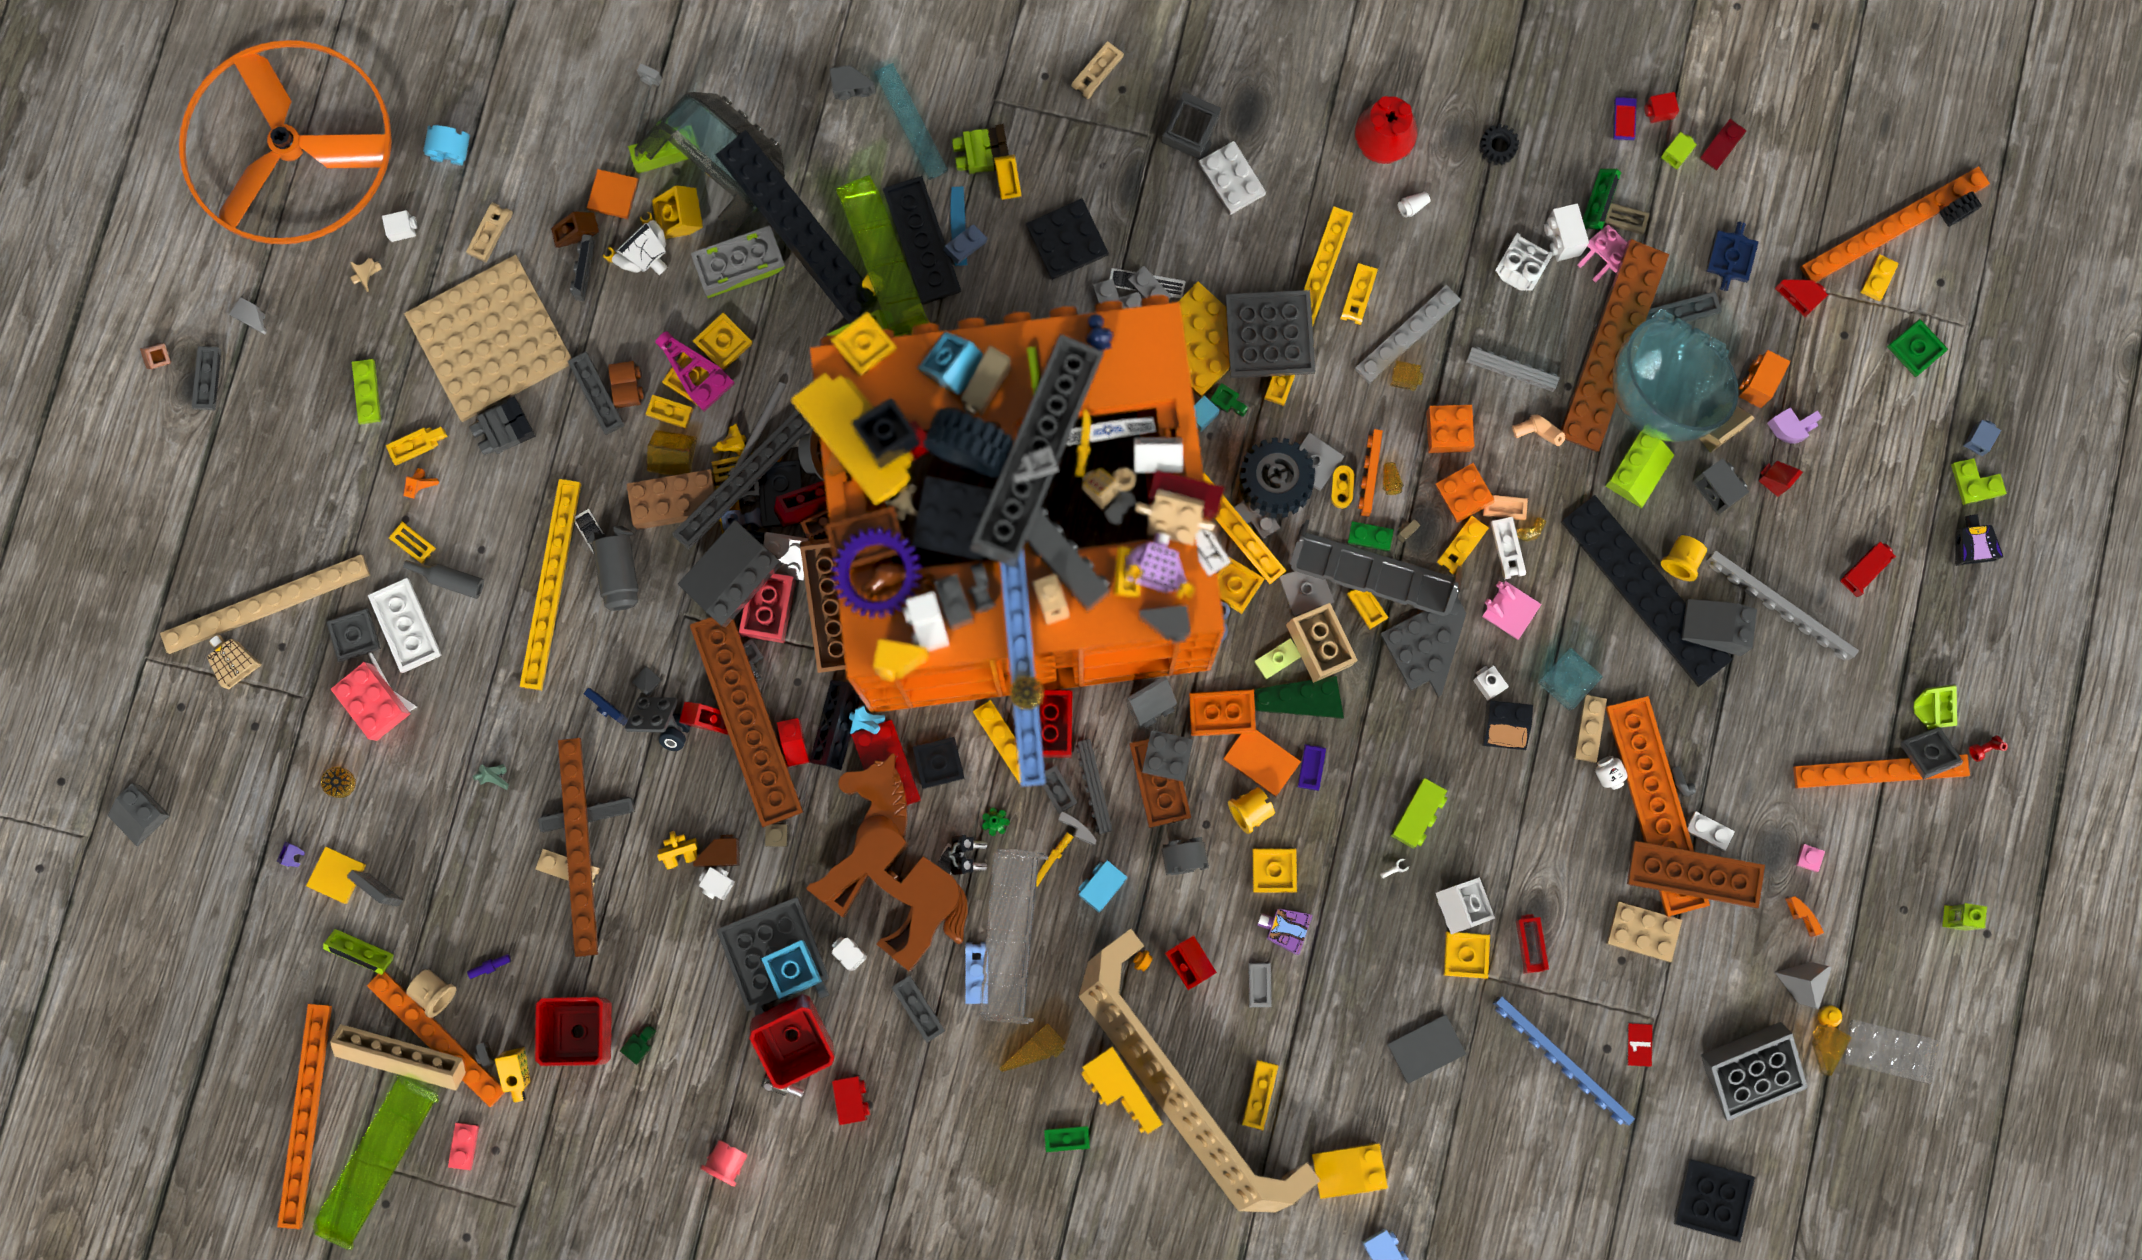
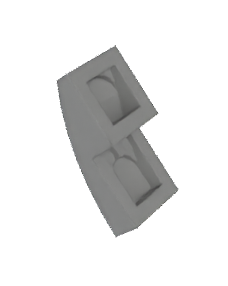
(1082, 832)

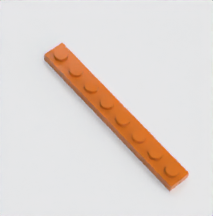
(1867, 772)
(435, 1036)

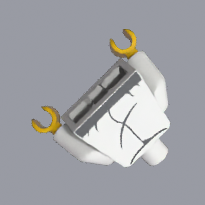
(642, 249)

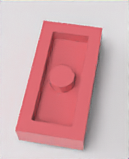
(463, 1146)

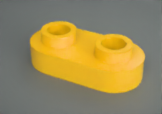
(1342, 487)

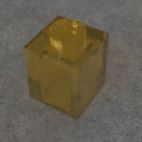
(1406, 376)

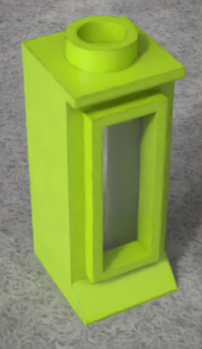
(1964, 917)

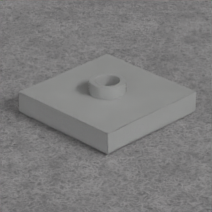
(1324, 457)
(1305, 592)

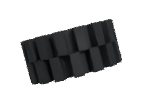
(1505, 134)
(1960, 209)

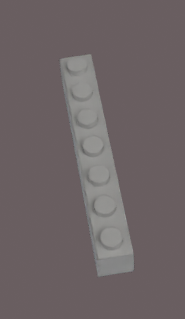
(1513, 369)

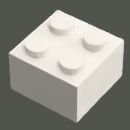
(1566, 232)

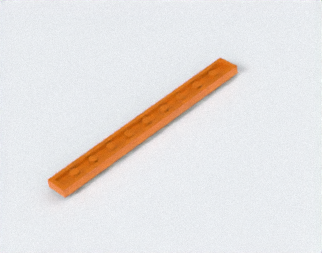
(1893, 226)
(304, 1116)

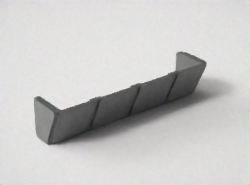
(1375, 573)

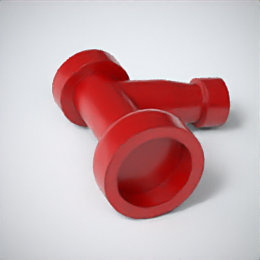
(1978, 752)

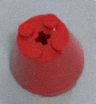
(1386, 140)

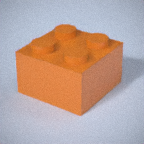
(1763, 378)
(1450, 428)
(1465, 493)

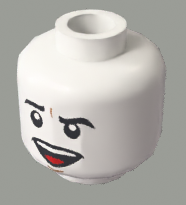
(1611, 772)

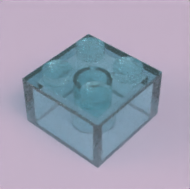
(1570, 679)

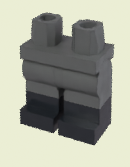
(503, 426)

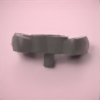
(1117, 509)

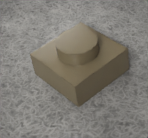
(1407, 530)
(776, 836)

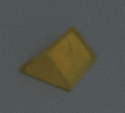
(670, 453)

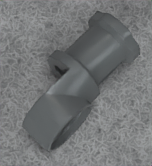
(980, 592)

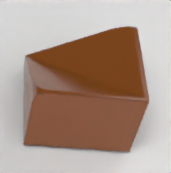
(155, 355)

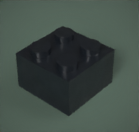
(885, 433)

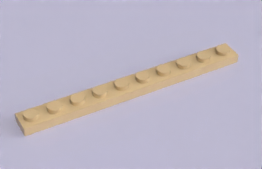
(265, 604)

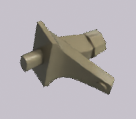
(903, 502)

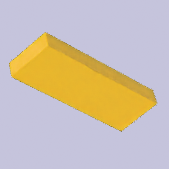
(1260, 1095)

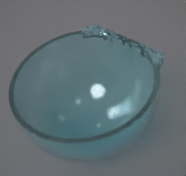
(1674, 380)

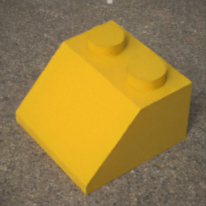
(678, 211)
(897, 659)

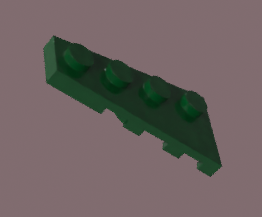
(1301, 698)

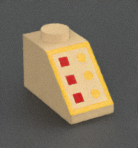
(1101, 487)

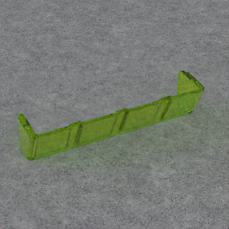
(882, 255)
(374, 1161)

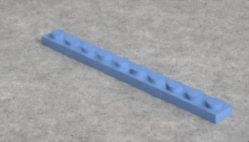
(1022, 665)

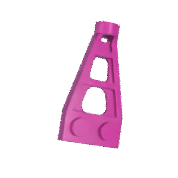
(710, 389)

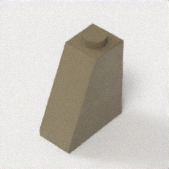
(986, 381)

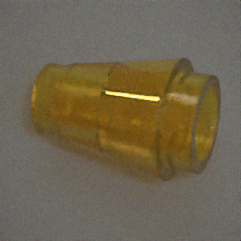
(1391, 479)

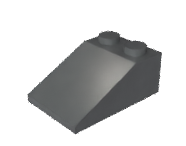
(1719, 625)
(1152, 702)

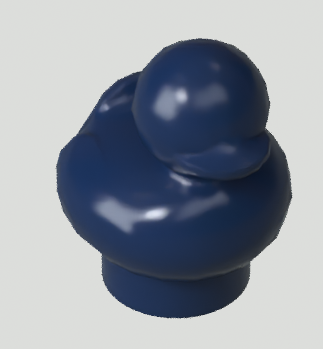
(1098, 337)

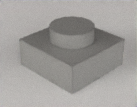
(649, 75)

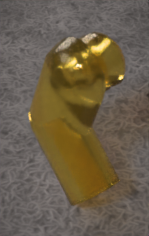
(1533, 532)

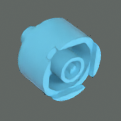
(445, 143)

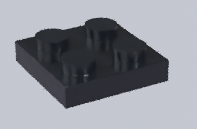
(938, 763)

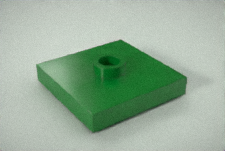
(1917, 348)

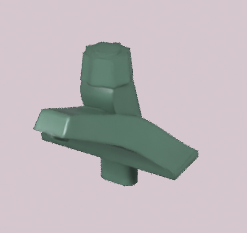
(491, 775)

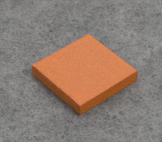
(612, 194)

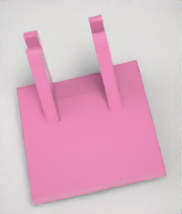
(1609, 246)
(1511, 609)

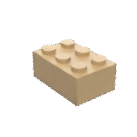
(1321, 642)

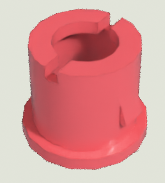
(724, 1163)

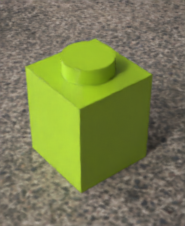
(1679, 150)

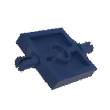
(1732, 256)

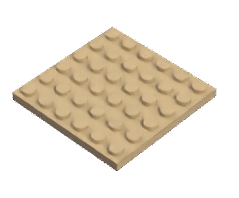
(488, 338)

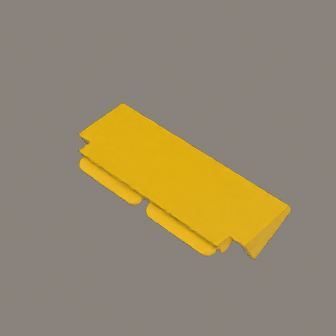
(830, 410)

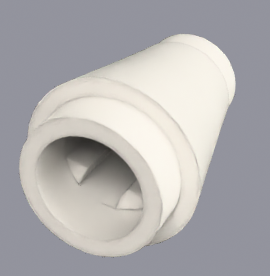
(1412, 204)

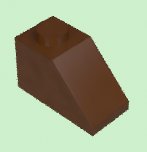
(573, 227)
(720, 853)

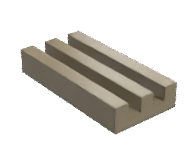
(1625, 226)

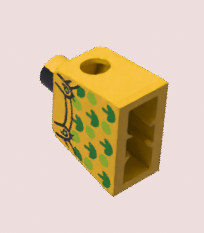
(515, 1064)

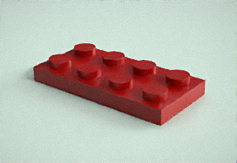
(879, 747)

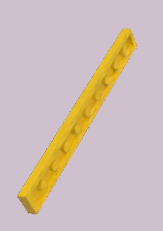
(1317, 284)
(550, 585)

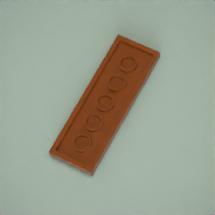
(1695, 874)

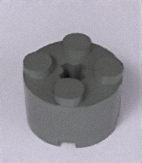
(1184, 857)

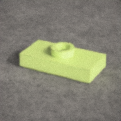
(1278, 659)

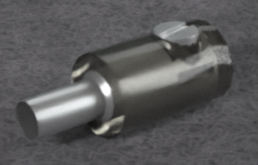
(766, 1083)

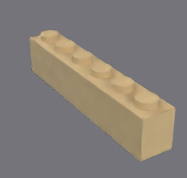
(398, 1057)

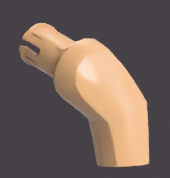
(1540, 426)

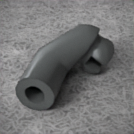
(1680, 782)

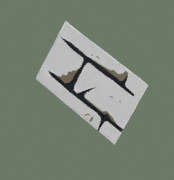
(1210, 552)

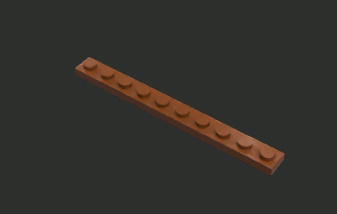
(578, 847)

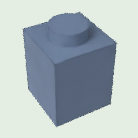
(1982, 437)

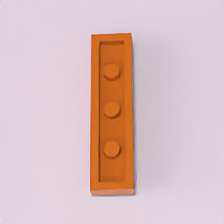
(1368, 481)

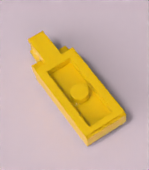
(415, 444)

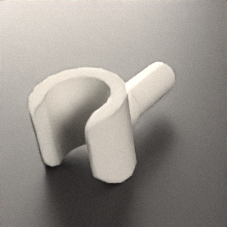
(1394, 869)

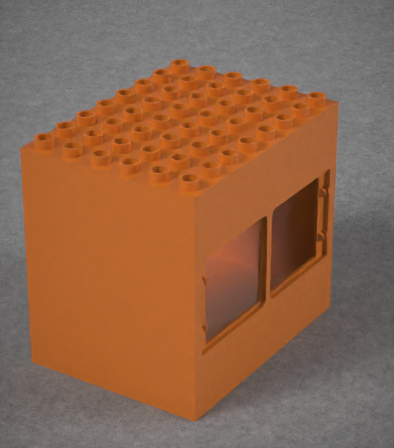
(1103, 646)

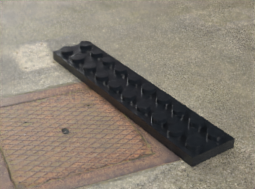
(796, 226)
(1641, 587)

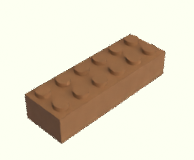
(823, 604)

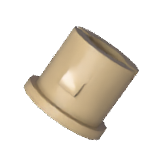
(431, 992)

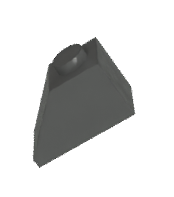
(1168, 622)

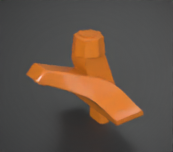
(416, 483)

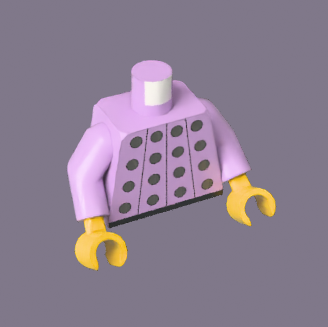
(1157, 567)

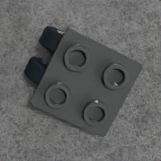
(657, 715)

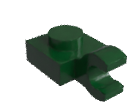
(637, 1046)

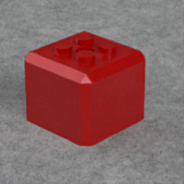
(554, 1031)
(791, 1059)

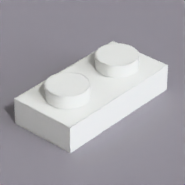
(1710, 831)

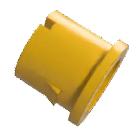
(1684, 558)
(1251, 809)

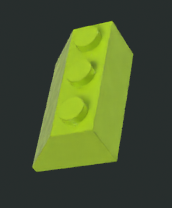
(1640, 469)

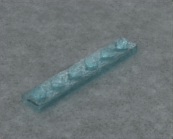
(911, 121)

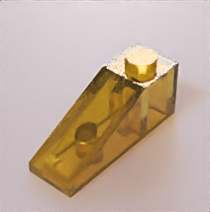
(1038, 1048)

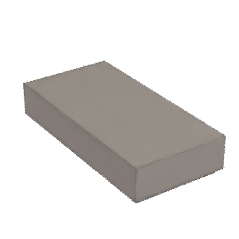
(1259, 984)

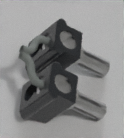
(960, 864)

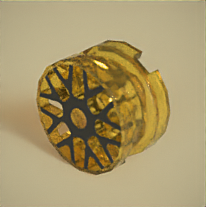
(1026, 692)
(338, 782)

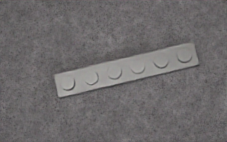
(1407, 334)

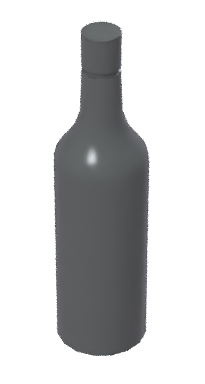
(449, 578)

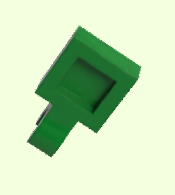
(1227, 399)

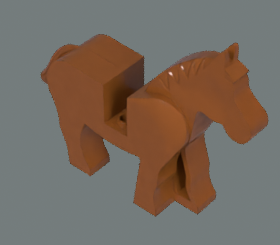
(878, 845)

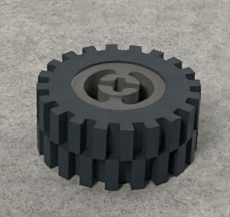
(968, 443)
(1281, 496)

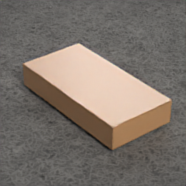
(1507, 507)

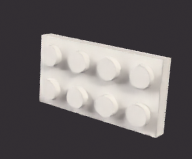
(404, 625)

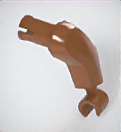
(891, 574)

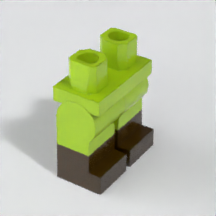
(980, 149)

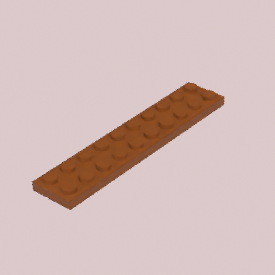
(1623, 313)
(747, 721)

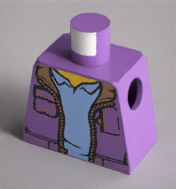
(1286, 928)

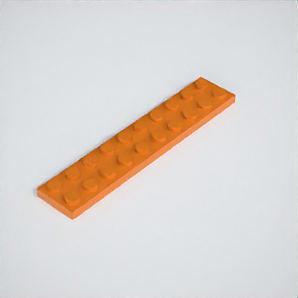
(1652, 787)

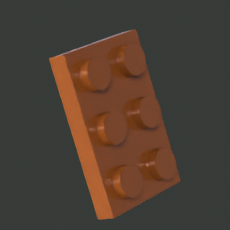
(842, 530)

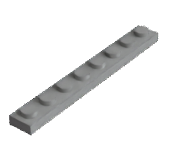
(1788, 611)

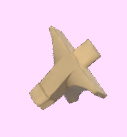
(364, 272)

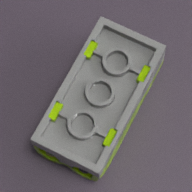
(738, 261)

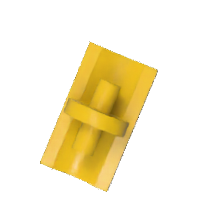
(687, 848)

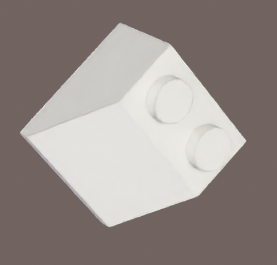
(1465, 905)

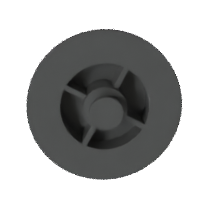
(811, 454)

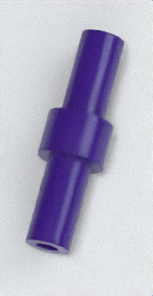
(489, 966)

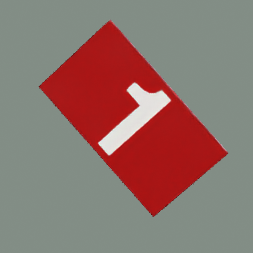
(1640, 1044)

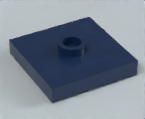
(605, 707)

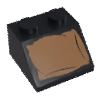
(1507, 725)

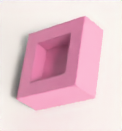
(1810, 858)

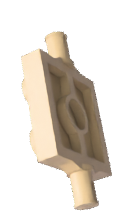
(1175, 516)

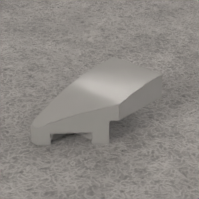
(249, 314)
(1036, 465)

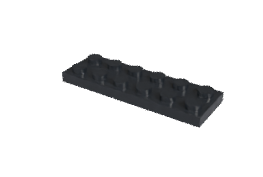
(921, 240)

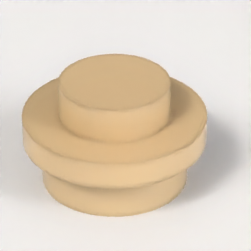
(1126, 478)

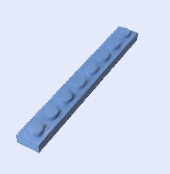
(1569, 1068)

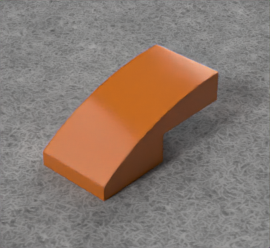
(1800, 910)

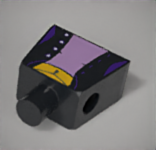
(1976, 543)

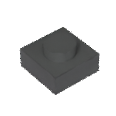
(484, 1055)

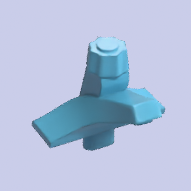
(866, 721)

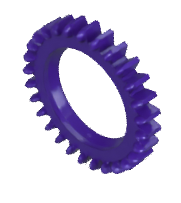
(844, 567)

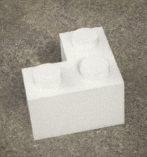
(927, 622)

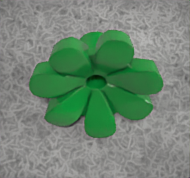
(995, 826)

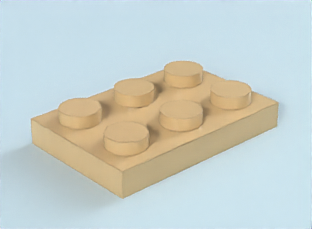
(1644, 932)

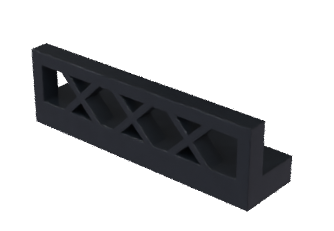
(839, 726)

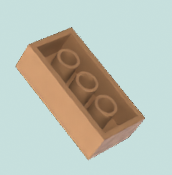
(668, 498)

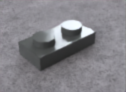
(1058, 790)

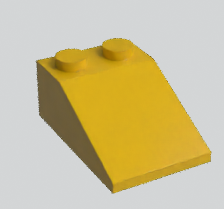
(1350, 1170)

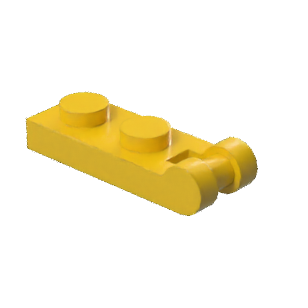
(1359, 293)
(1463, 544)

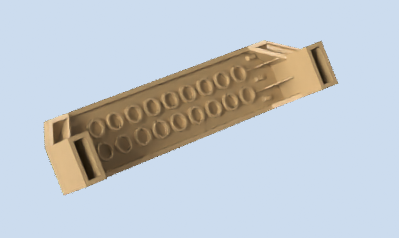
(1218, 1155)

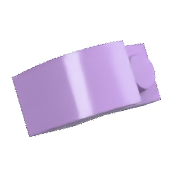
(1789, 428)

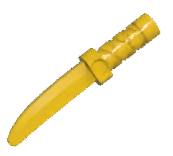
(1084, 449)
(1055, 853)

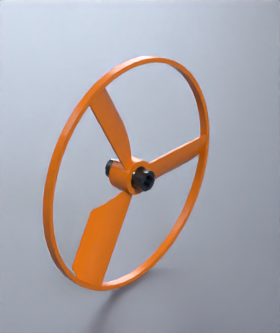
(286, 142)

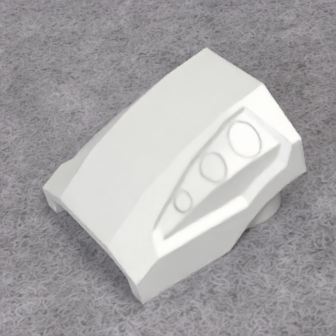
(1523, 263)

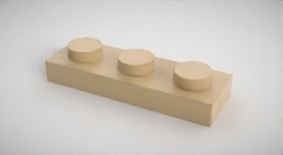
(1590, 728)

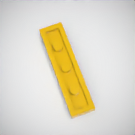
(999, 735)

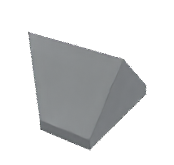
(1806, 982)

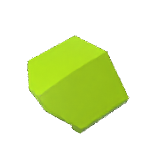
(1937, 706)

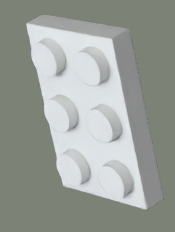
(1232, 177)

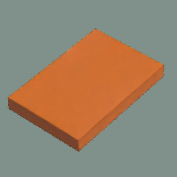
(1222, 712)
(1262, 761)

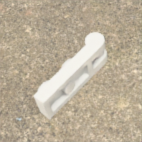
(1508, 547)

